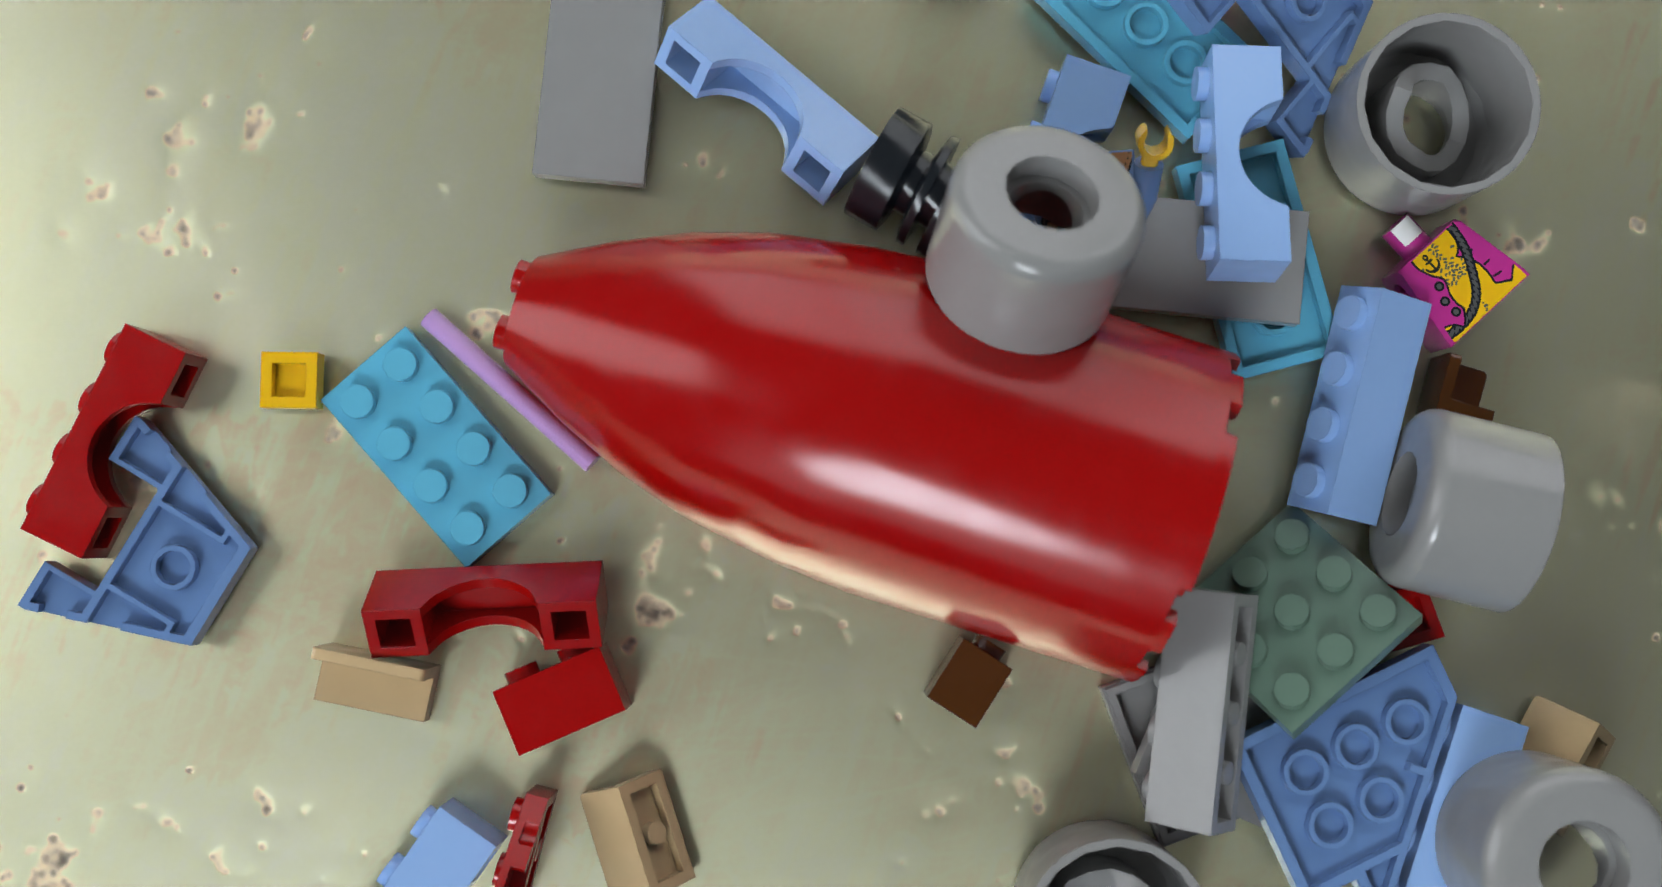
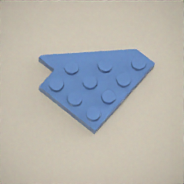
(1356, 779)

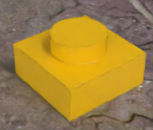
(292, 380)

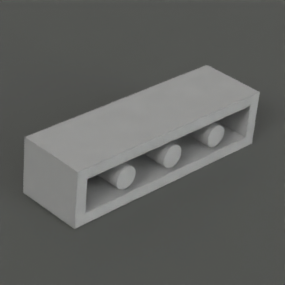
(1201, 713)

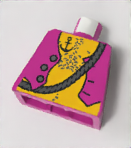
(1452, 272)

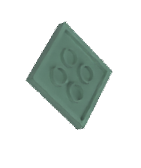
(1317, 617)

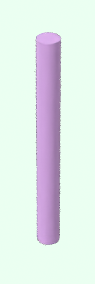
(509, 389)

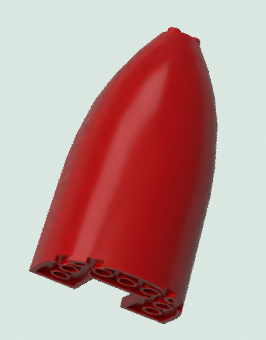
(879, 447)

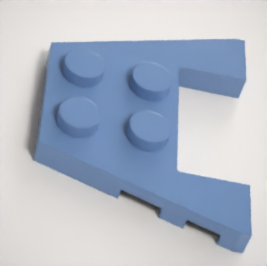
(1313, 43)
(173, 564)

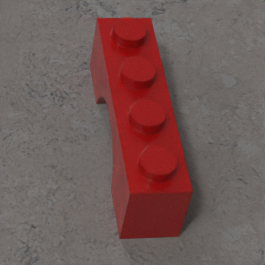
(79, 499)
(421, 608)

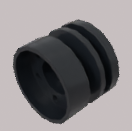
(903, 179)

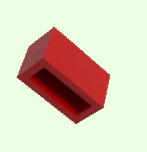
(561, 697)

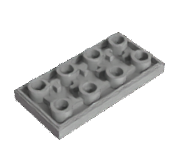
(598, 91)
(1173, 280)

